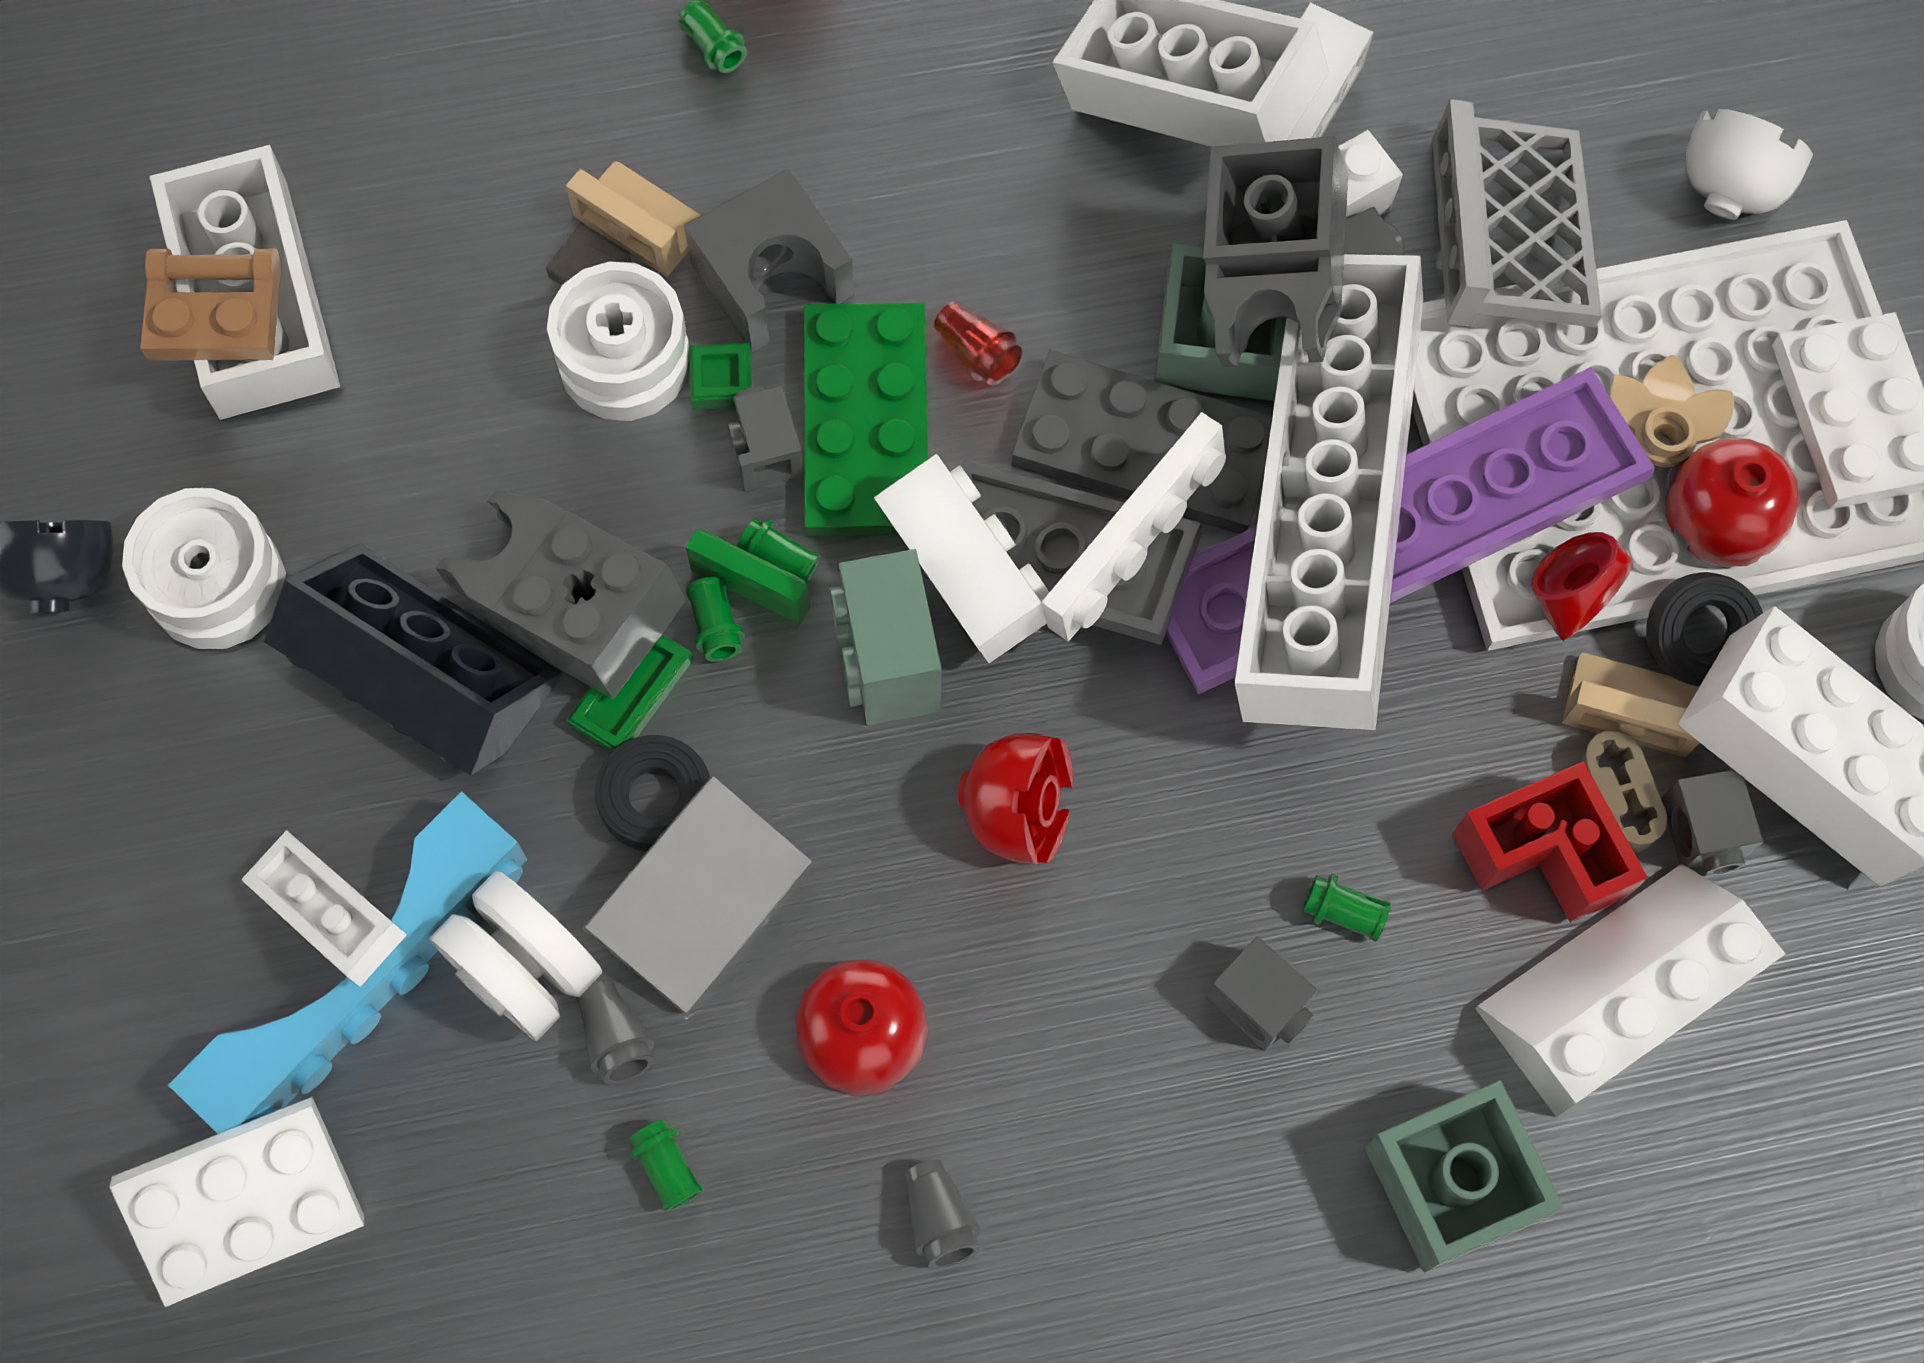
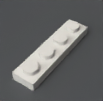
(1124, 541)

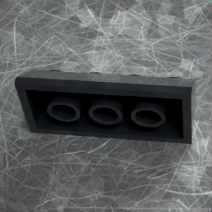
(410, 656)

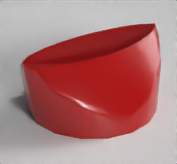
(1580, 580)

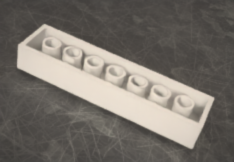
(1333, 508)

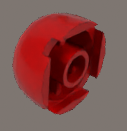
(1732, 501)
(1016, 795)
(861, 1027)

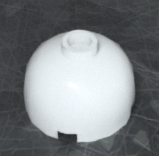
(1743, 164)

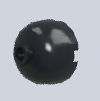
(54, 561)

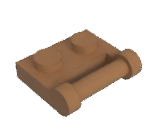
(210, 322)

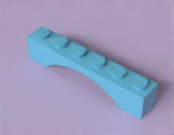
(267, 1066)

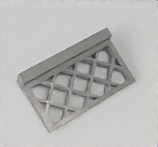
(1465, 228)

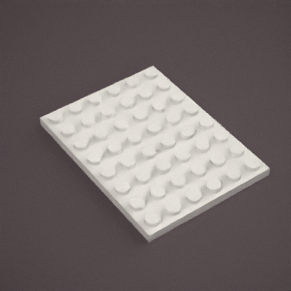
(1719, 317)

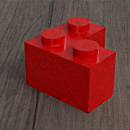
(1561, 829)

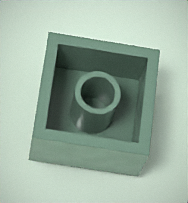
(1188, 338)
(887, 638)
(1463, 1176)

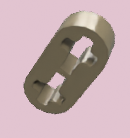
(1635, 785)

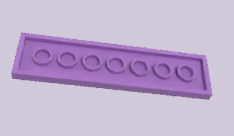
(1456, 507)

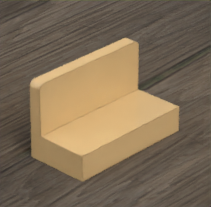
(633, 215)
(1632, 701)

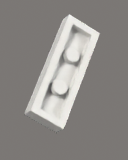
(324, 908)

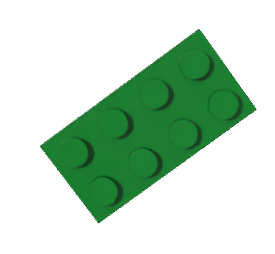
(861, 411)

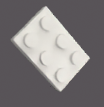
(1857, 407)
(237, 1201)

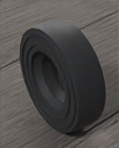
(1675, 605)
(625, 766)

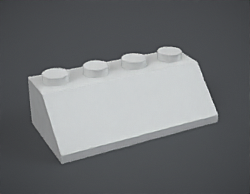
(1627, 984)

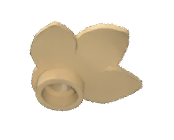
(1670, 406)

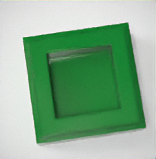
(718, 374)

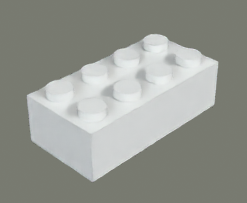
(1193, 68)
(232, 210)
(1817, 743)

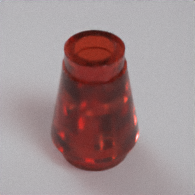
(980, 344)

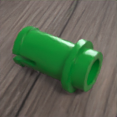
(721, 46)
(777, 549)
(718, 634)
(1346, 907)
(665, 1164)

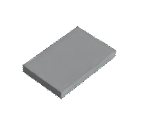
(697, 895)

